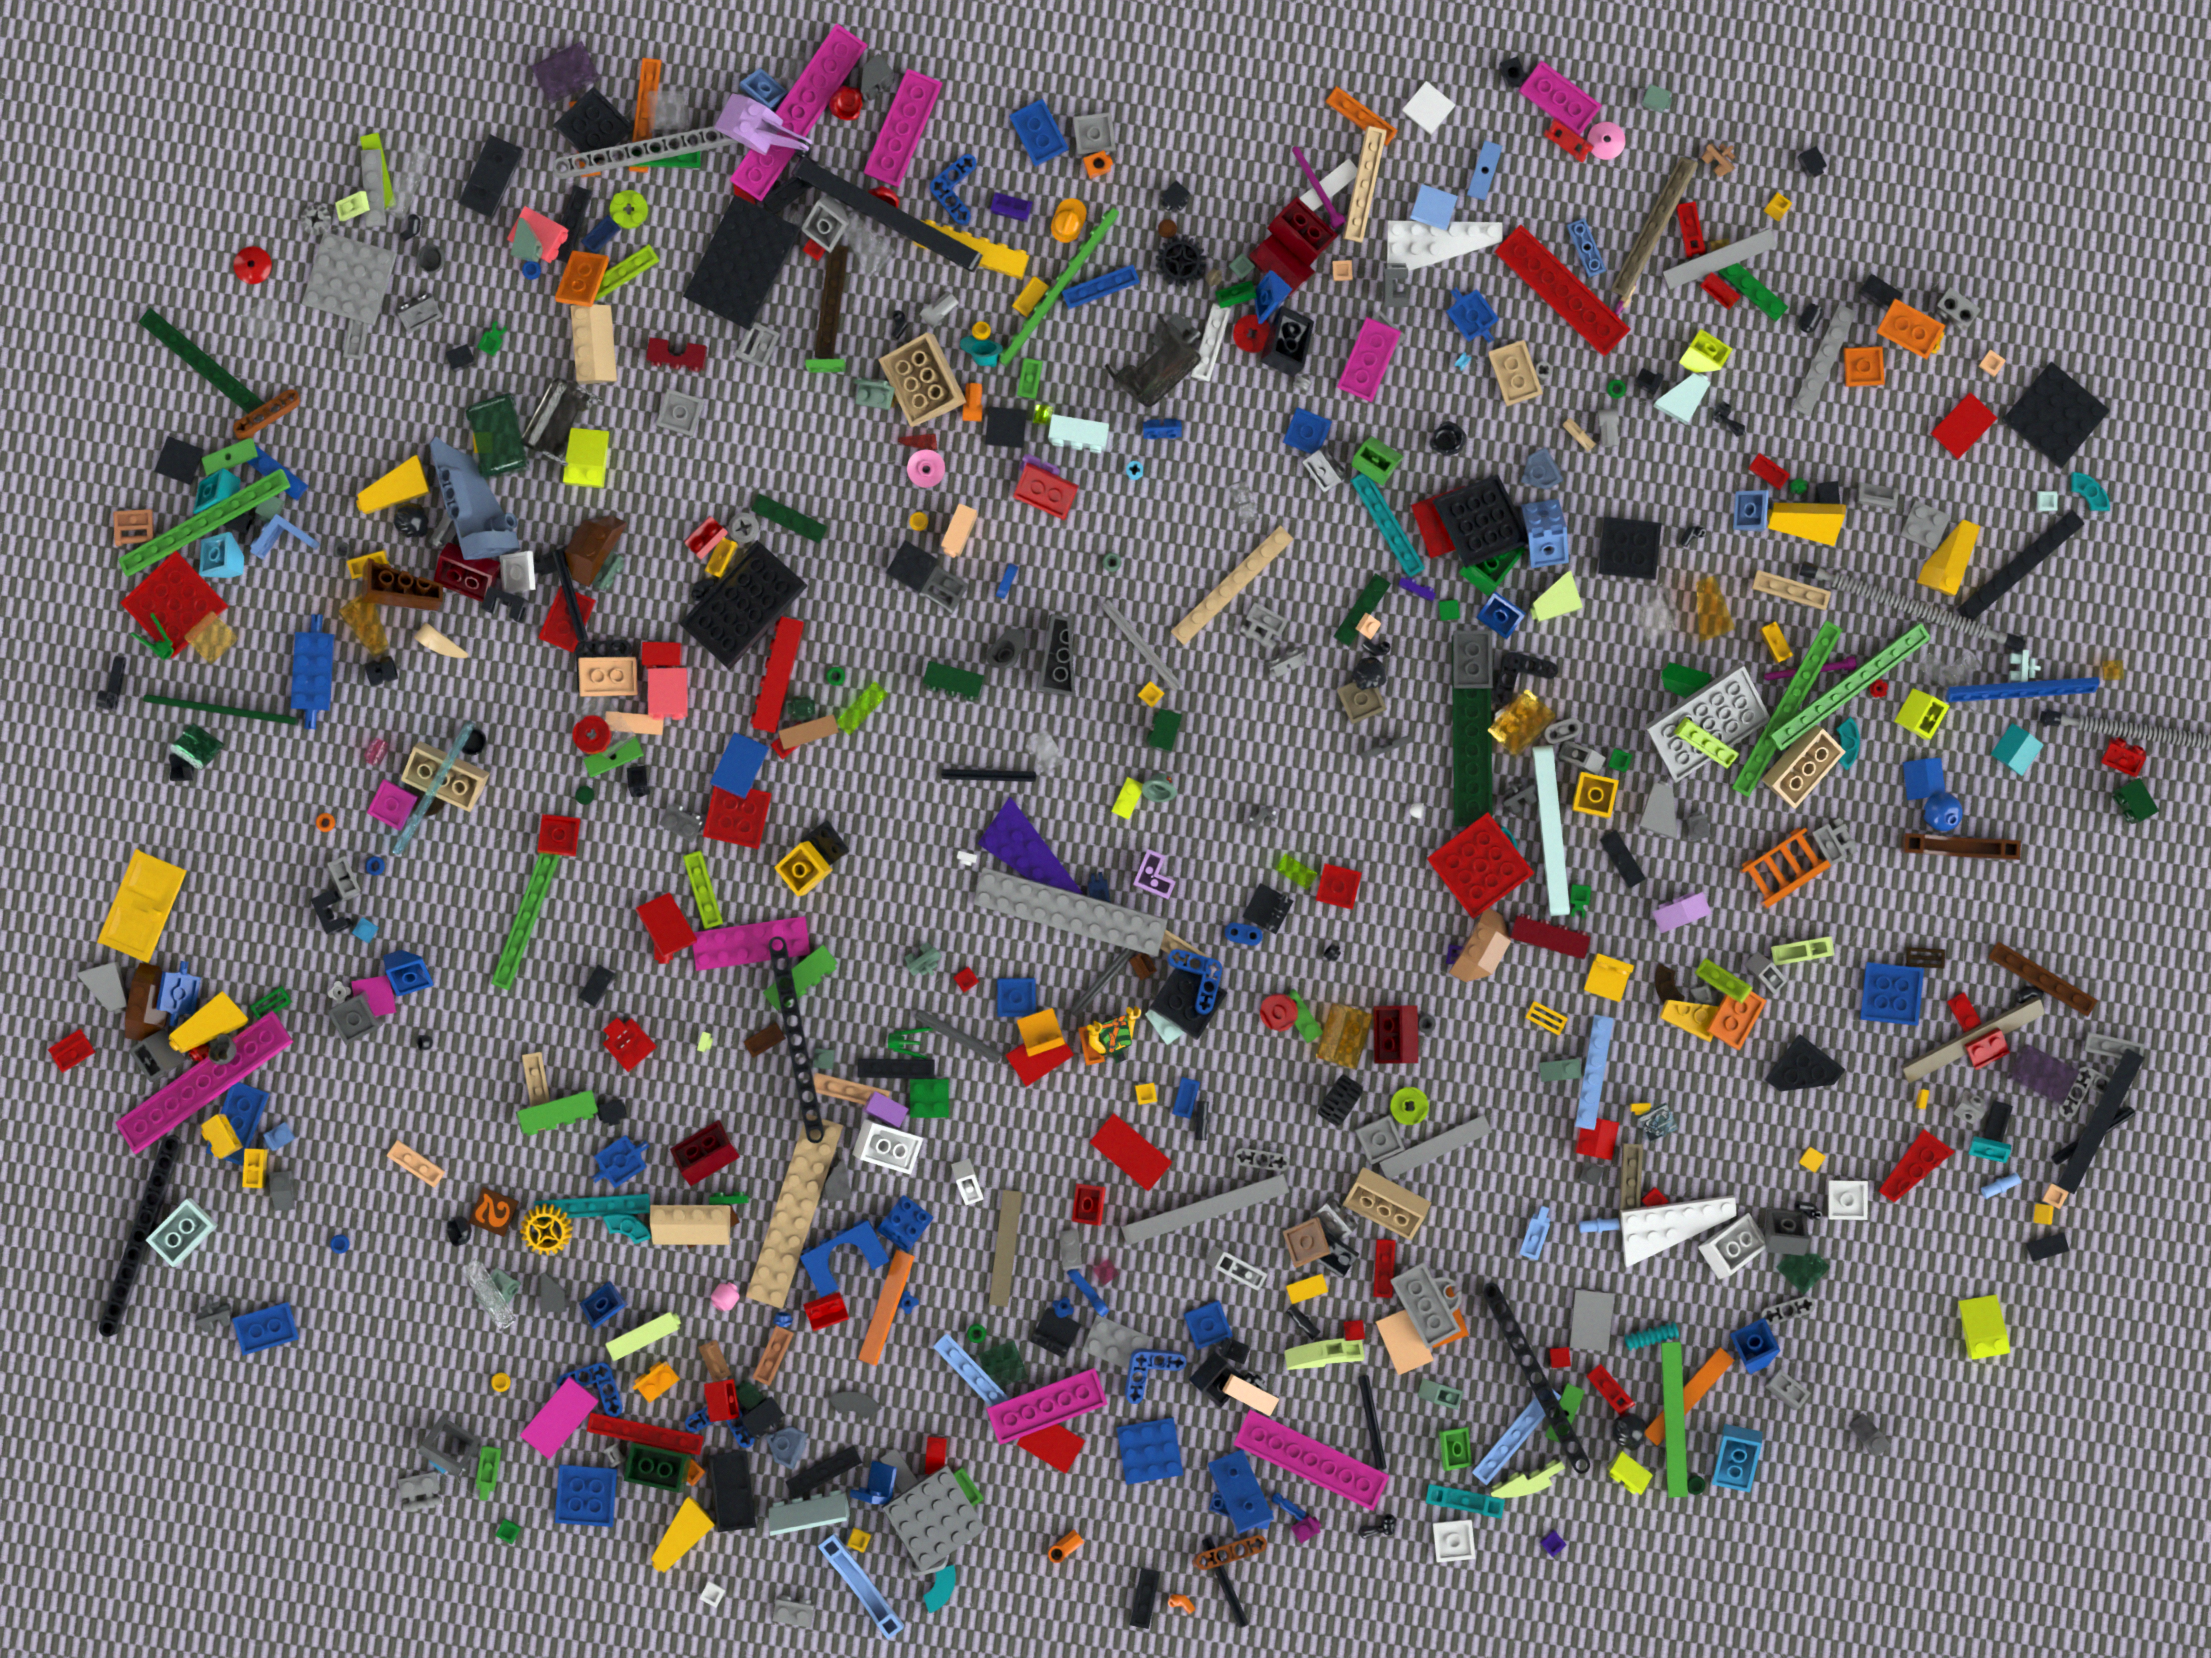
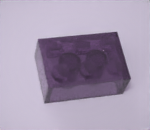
(565, 72)
(2043, 1074)

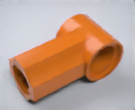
(972, 408)
(1066, 1545)

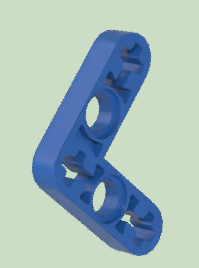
(949, 184)
(1202, 970)
(1098, 1304)
(1148, 1363)
(601, 1381)
(700, 1425)

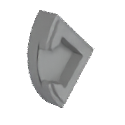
(1702, 994)

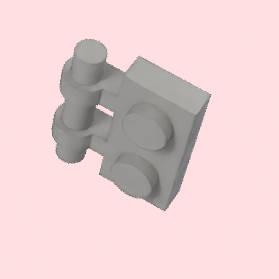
(1266, 620)
(1829, 843)
(419, 1485)

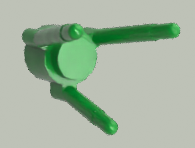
(161, 648)
(896, 1041)

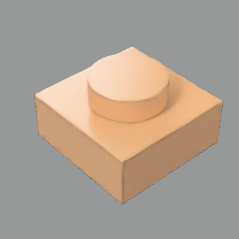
(1342, 270)
(1992, 363)
(1368, 626)
(2055, 1196)

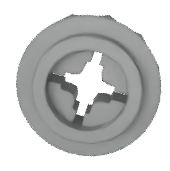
(319, 227)
(735, 524)

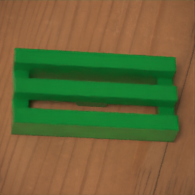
(285, 996)

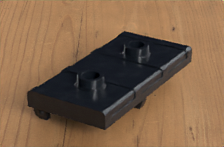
(491, 176)
(732, 1491)

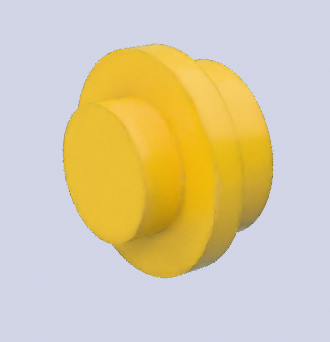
(981, 330)
(918, 521)
(500, 1382)

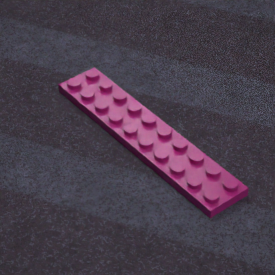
(802, 109)
(203, 1084)

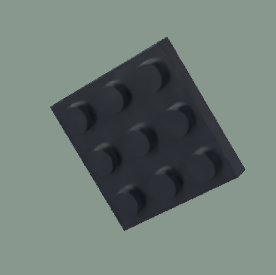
(593, 124)
(1629, 548)
(1178, 999)

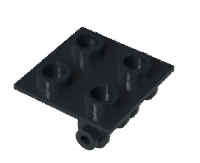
(827, 842)
(1268, 908)
(1055, 1333)

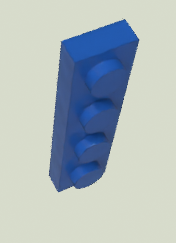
(1100, 287)
(266, 465)

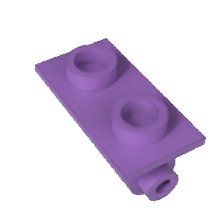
(1036, 461)

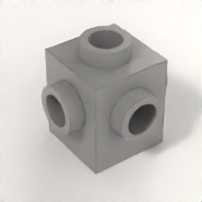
(1969, 1107)

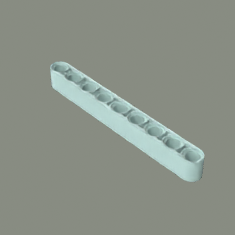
(1551, 830)

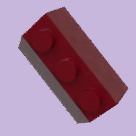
(1302, 231)
(1278, 258)
(465, 576)
(1395, 1034)
(704, 1153)

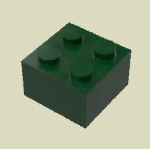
(1165, 730)
(2134, 801)

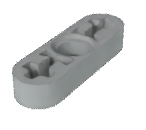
(1276, 1157)
(1803, 1311)

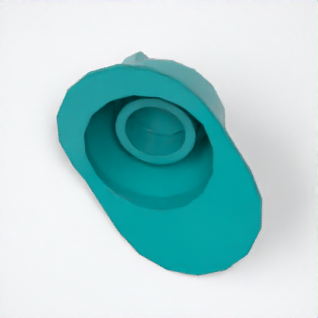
(983, 351)

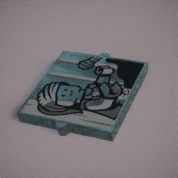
(1657, 1122)

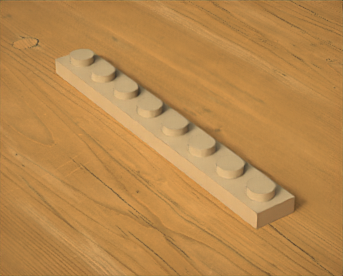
(1232, 585)

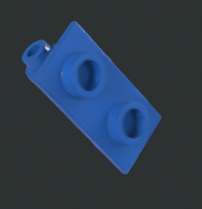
(1170, 429)

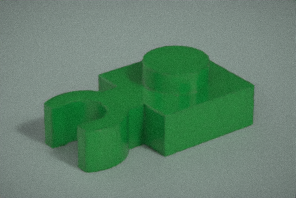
(491, 342)
(1580, 896)

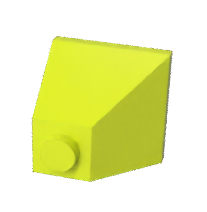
(1705, 353)

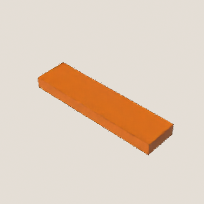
(1358, 113)

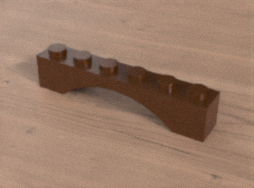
(1960, 847)

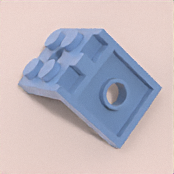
(1546, 532)
(271, 533)

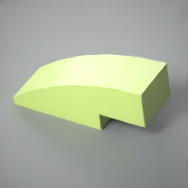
(1802, 951)

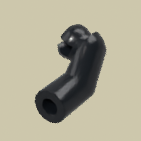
(413, 227)
(1691, 533)
(2027, 992)
(1809, 1209)

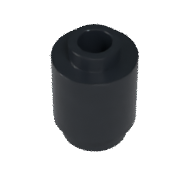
(1810, 318)

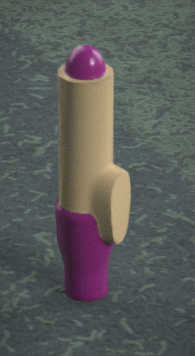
(1623, 302)

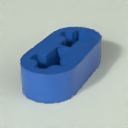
(1007, 581)

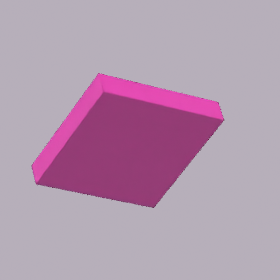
(392, 804)
(380, 994)

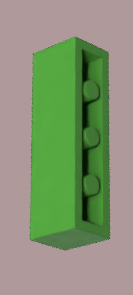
(804, 974)
(556, 1112)

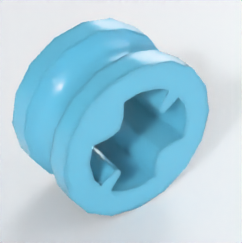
(1462, 361)

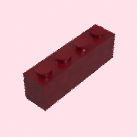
(1550, 937)

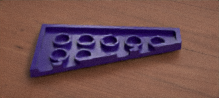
(1022, 848)

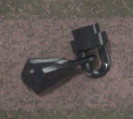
(1724, 410)
(1387, 1522)

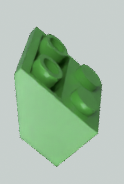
(1376, 460)

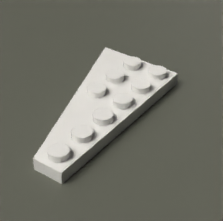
(1425, 245)
(1662, 1226)

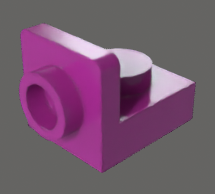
(1306, 1528)

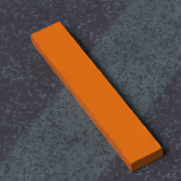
(648, 82)
(886, 1307)
(1693, 1390)

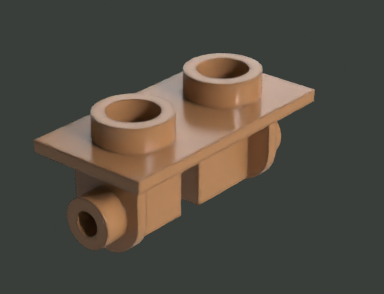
(714, 1360)

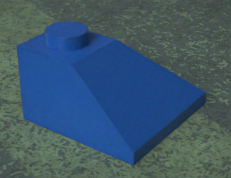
(406, 972)
(1755, 1345)

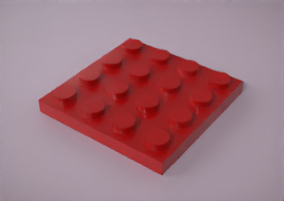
(177, 600)
(1480, 865)

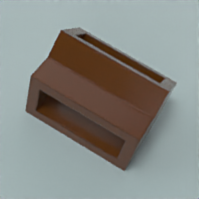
(1142, 965)

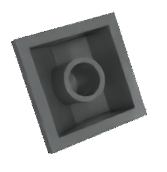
(1786, 1232)

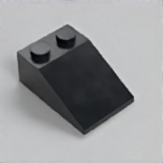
(1288, 342)

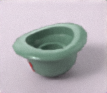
(1159, 788)

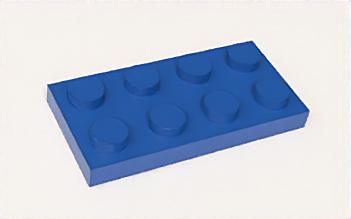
(243, 1110)

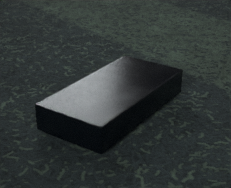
(1997, 1121)
(2047, 1246)

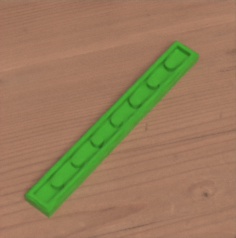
(525, 920)
(1674, 1419)

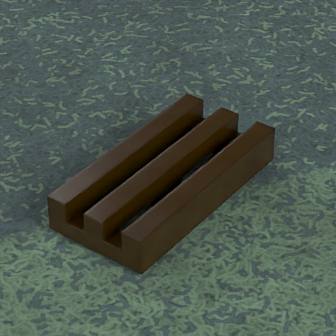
(1908, 956)

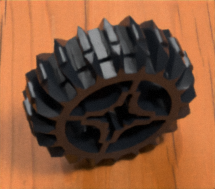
(1189, 262)

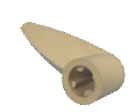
(438, 642)

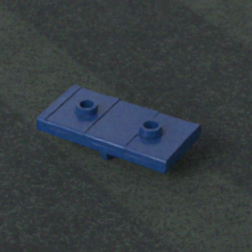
(1240, 1491)

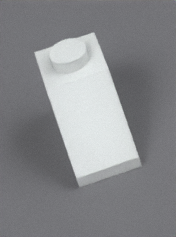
(967, 1181)

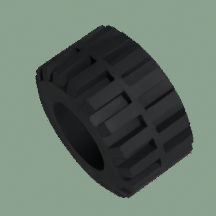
(1340, 1100)

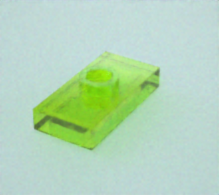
(1296, 871)

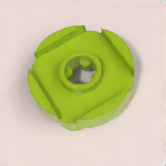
(621, 201)
(1407, 1095)

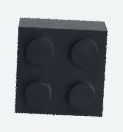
(911, 566)

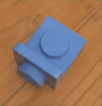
(278, 1137)

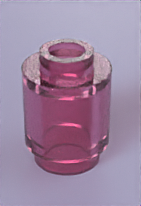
(376, 751)

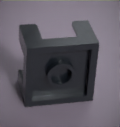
(493, 598)
(326, 915)

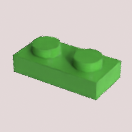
(1030, 378)

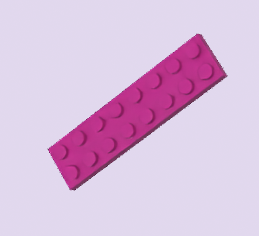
(1311, 1459)

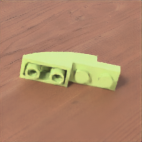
(1323, 1353)
(1519, 1485)

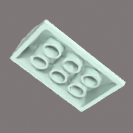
(808, 1513)

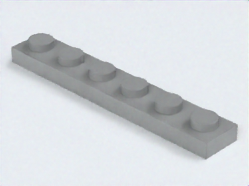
(1824, 360)

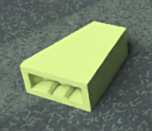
(1557, 600)

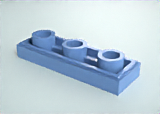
(1487, 160)
(1590, 259)

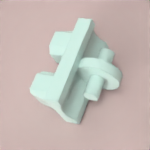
(2022, 659)

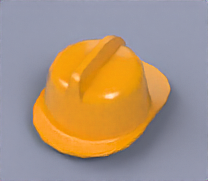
(1068, 220)

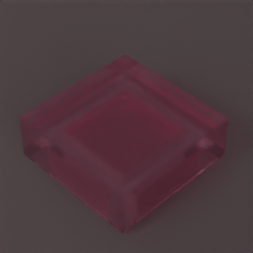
(1106, 1271)

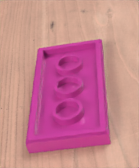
(1559, 98)
(1369, 359)
(559, 1417)

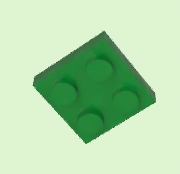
(929, 1098)

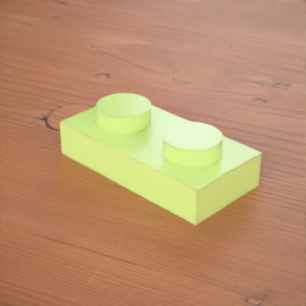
(352, 206)

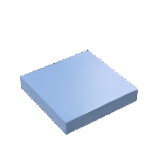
(1433, 207)

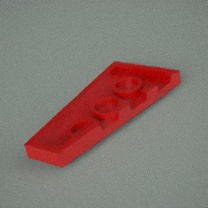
(1918, 1161)

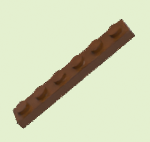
(2042, 979)

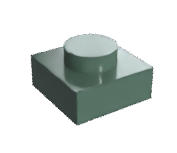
(1242, 266)
(824, 1058)

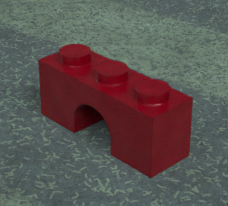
(659, 355)

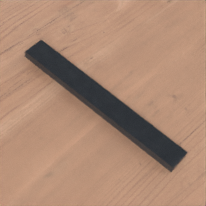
(2100, 1121)

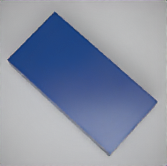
(1186, 1097)

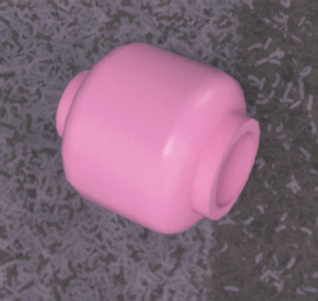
(725, 1296)

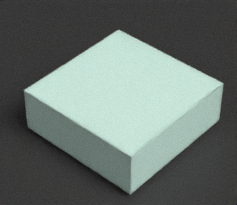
(2047, 501)

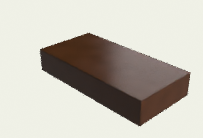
(764, 1040)

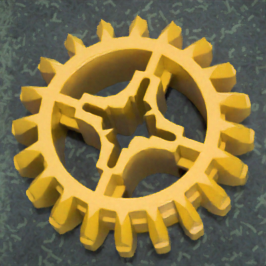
(552, 1233)

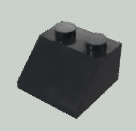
(1213, 1376)

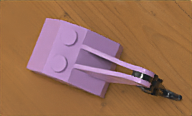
(758, 127)

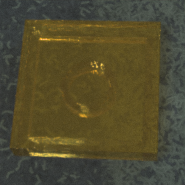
(211, 637)

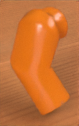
(1182, 1601)

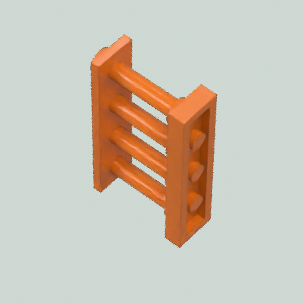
(1785, 885)

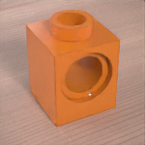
(1093, 171)

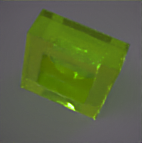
(1043, 414)

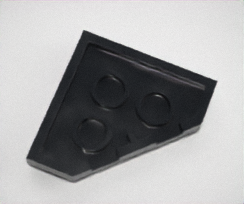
(1803, 1067)

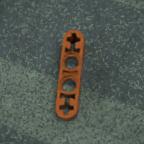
(244, 430)
(1230, 1553)

